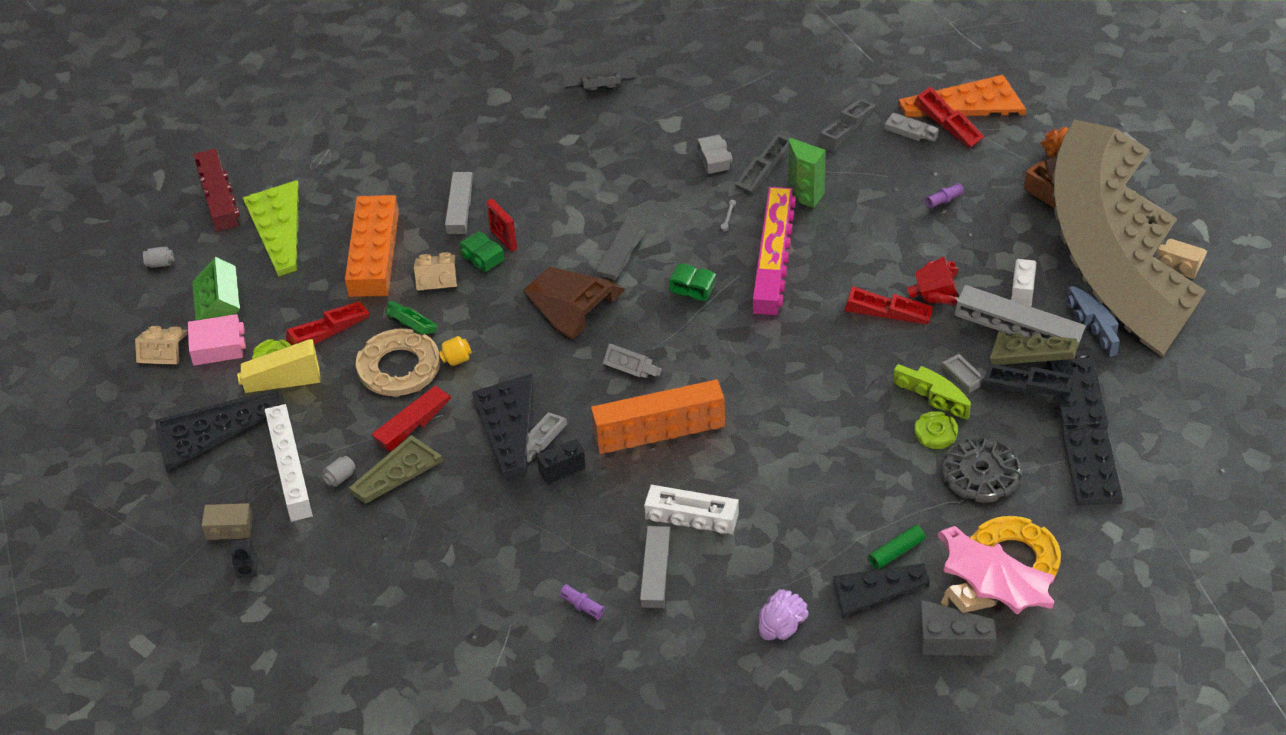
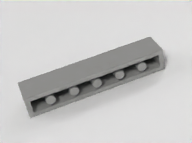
(1013, 316)

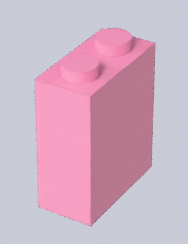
(216, 339)

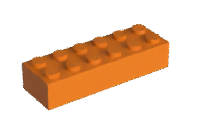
(372, 246)
(658, 416)

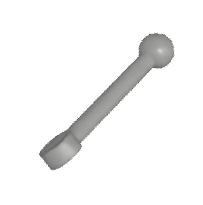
(724, 227)

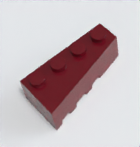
(217, 190)

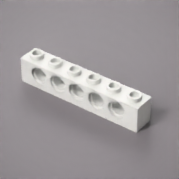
(288, 463)

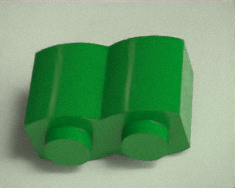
(481, 251)
(692, 282)

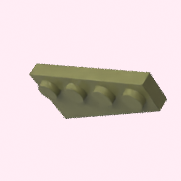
(1031, 349)
(396, 468)

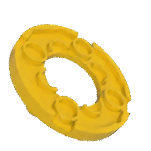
(1021, 529)

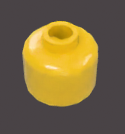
(455, 351)

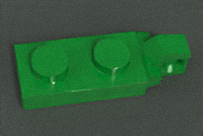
(410, 318)

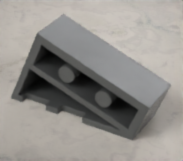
(955, 633)

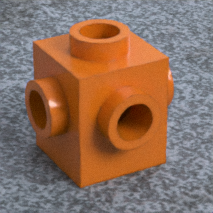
(1053, 141)

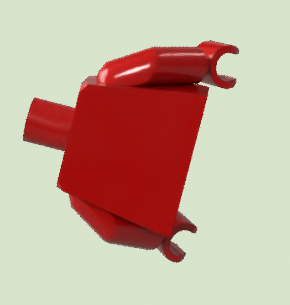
(936, 283)

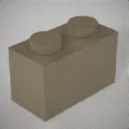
(227, 521)

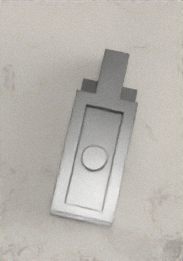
(911, 128)
(630, 362)
(544, 433)

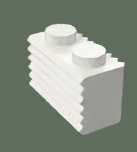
(1023, 281)

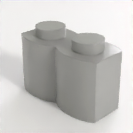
(714, 154)

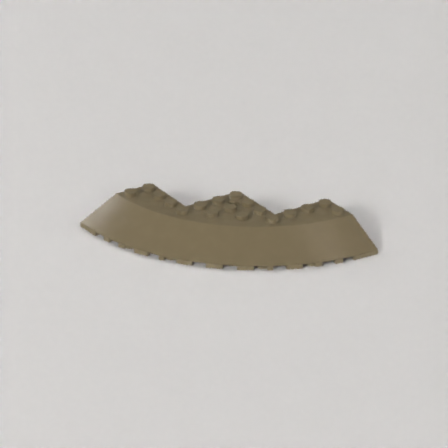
(1118, 232)

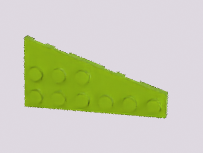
(276, 222)

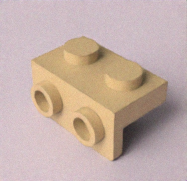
(965, 598)

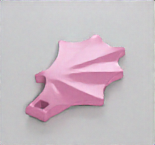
(995, 573)

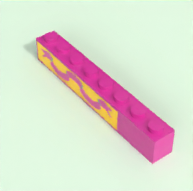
(773, 251)

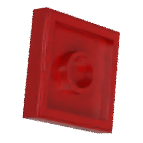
(501, 225)

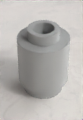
(158, 257)
(338, 471)

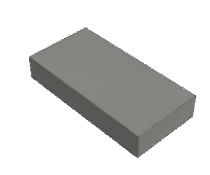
(963, 373)

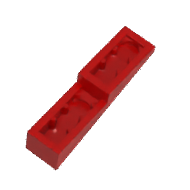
(944, 115)
(896, 308)
(332, 323)
(417, 413)

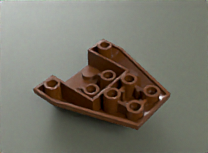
(568, 296)

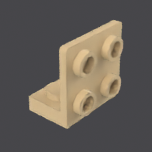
(159, 345)

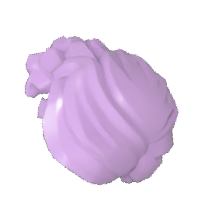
(781, 615)

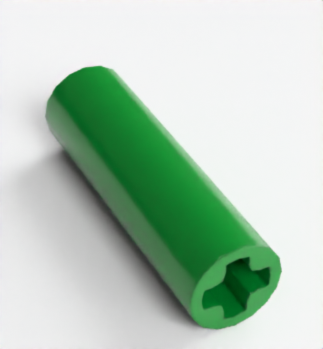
(896, 547)

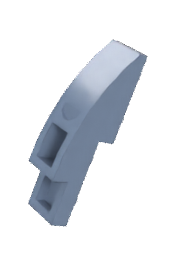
(1095, 316)

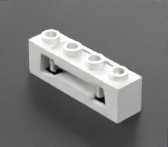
(691, 509)

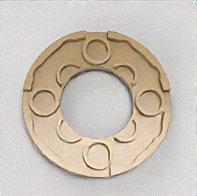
(391, 340)

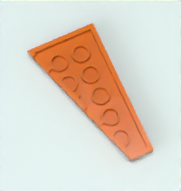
(973, 99)

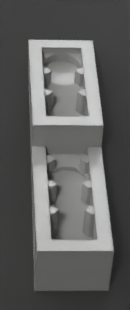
(459, 203)
(655, 567)

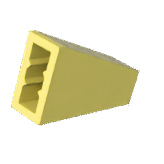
(281, 369)

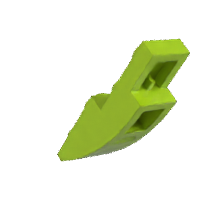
(939, 390)

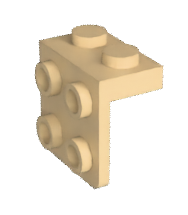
(1181, 257)
(435, 271)

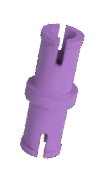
(944, 195)
(582, 602)

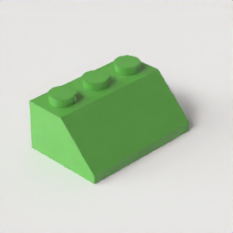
(806, 172)
(216, 291)

